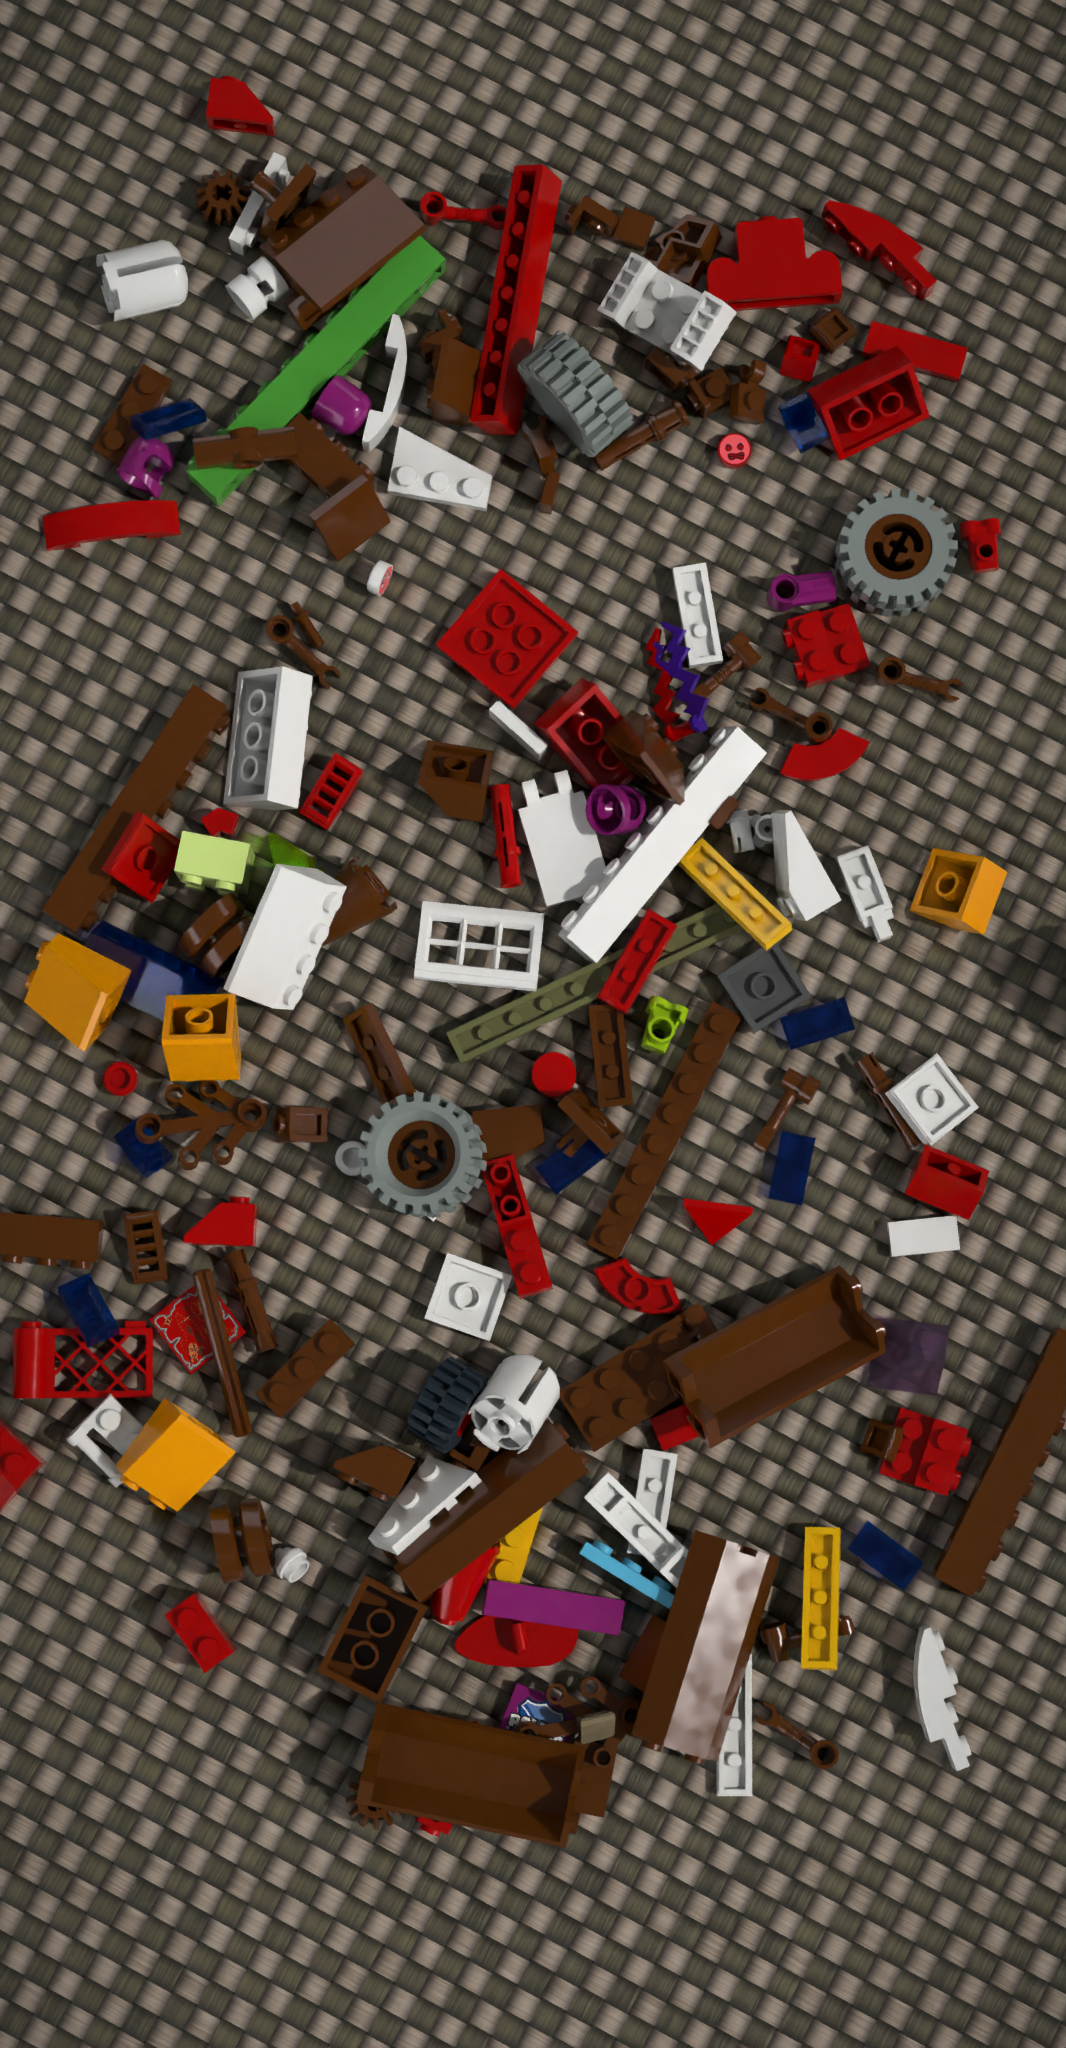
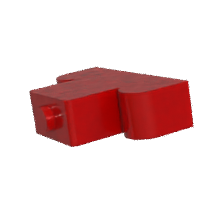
(774, 269)

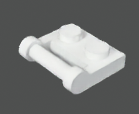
(115, 1425)

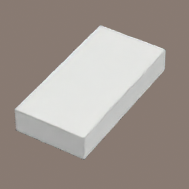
(518, 730)
(923, 1236)

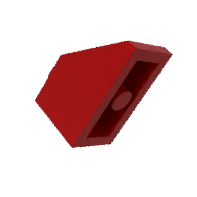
(236, 108)
(226, 1225)

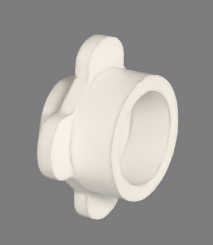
(760, 836)

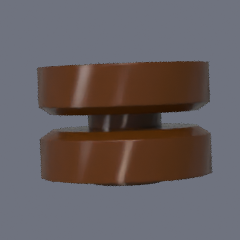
(217, 935)
(247, 1539)

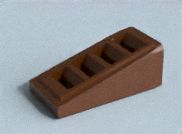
(131, 1235)

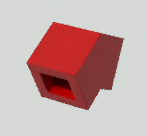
(220, 822)

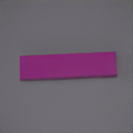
(553, 1606)

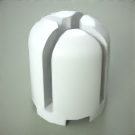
(143, 279)
(519, 1407)

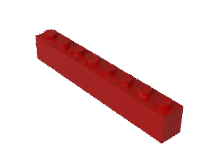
(515, 298)

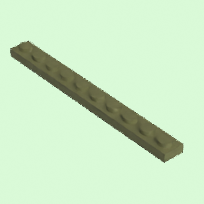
(581, 988)

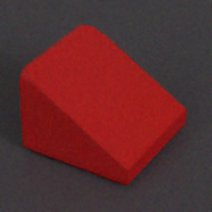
(800, 358)

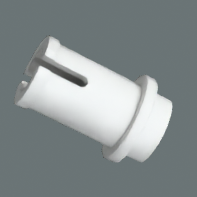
(741, 831)

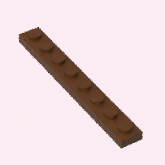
(664, 1130)

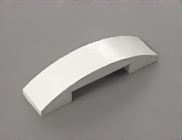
(379, 422)
(638, 1527)

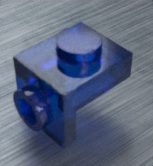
(803, 422)
(145, 1157)

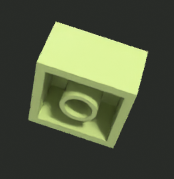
(214, 863)

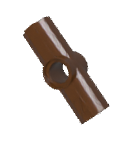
(245, 448)

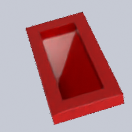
(715, 1218)

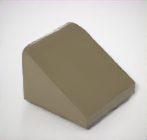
(595, 1726)

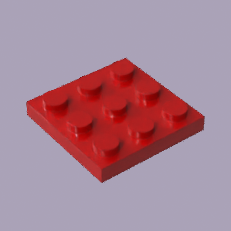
(507, 639)

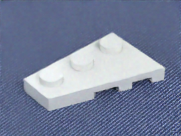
(435, 475)
(423, 1497)

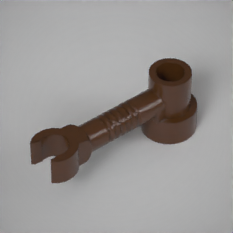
(294, 645)
(741, 656)
(900, 676)
(799, 720)
(796, 1087)
(780, 1642)
(800, 1737)

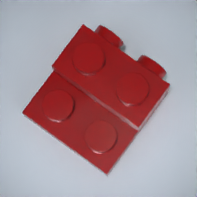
(825, 645)
(927, 1452)

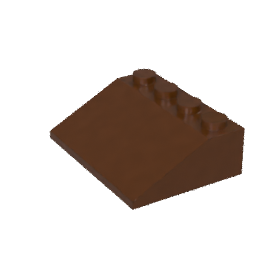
(342, 238)

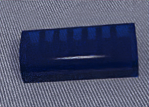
(153, 970)

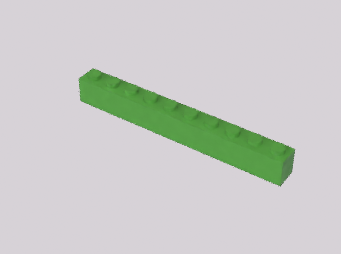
(329, 353)

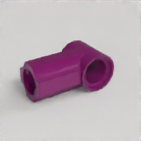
(804, 590)

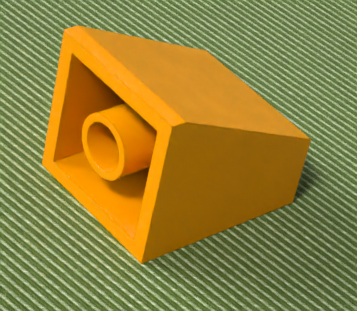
(75, 989)
(201, 1037)
(173, 1457)

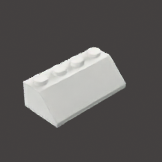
(268, 739)
(285, 936)

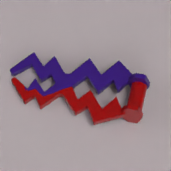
(674, 670)

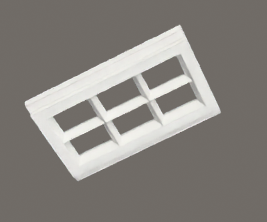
(475, 975)

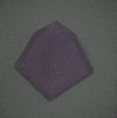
(912, 1357)

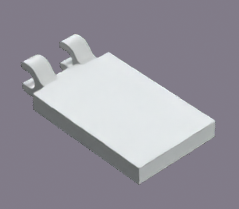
(561, 841)

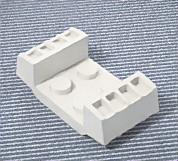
(666, 312)

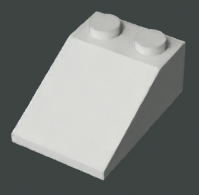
(799, 874)

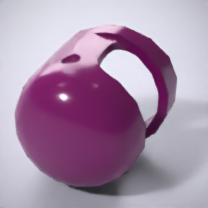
(342, 407)
(136, 461)
(615, 809)

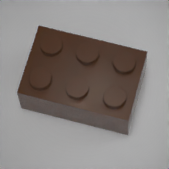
(372, 1638)

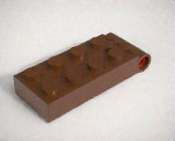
(633, 1381)

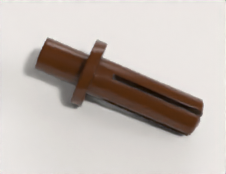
(306, 625)

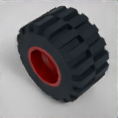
(443, 1405)

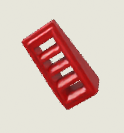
(321, 785)

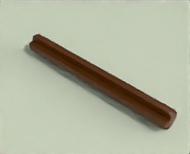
(222, 1352)

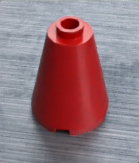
(455, 1597)

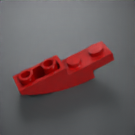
(872, 236)
(516, 1227)

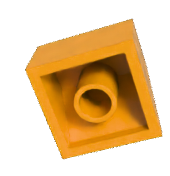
(959, 890)

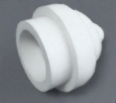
(290, 1563)

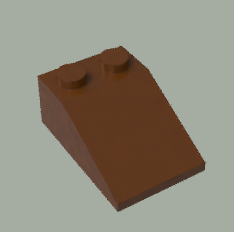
(648, 756)

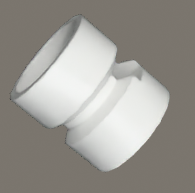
(248, 296)

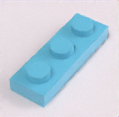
(628, 1572)

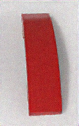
(111, 522)

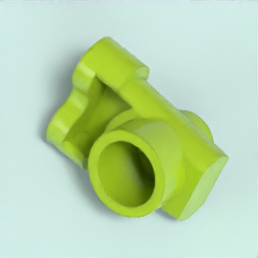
(662, 1018)

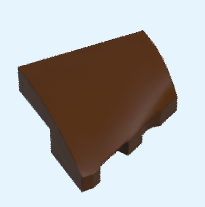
(686, 249)
(510, 1131)

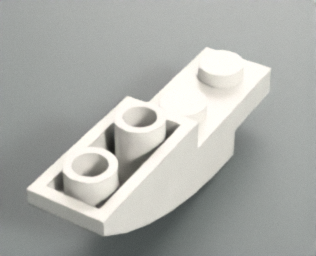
(932, 1685)

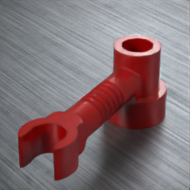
(437, 203)

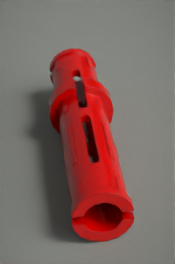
(507, 850)

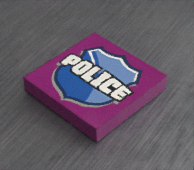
(532, 1706)

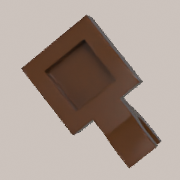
(746, 398)
(542, 450)

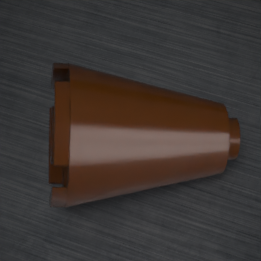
(362, 900)

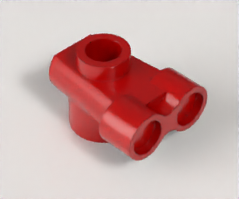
(982, 536)

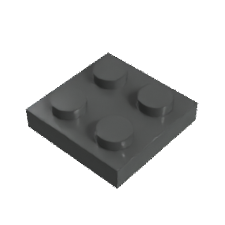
(763, 987)

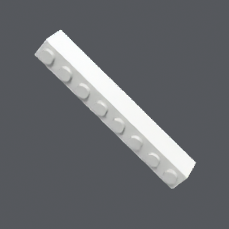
(660, 844)

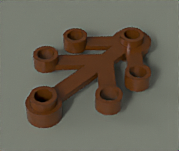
(206, 1121)
(576, 1708)

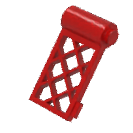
(35, 1362)

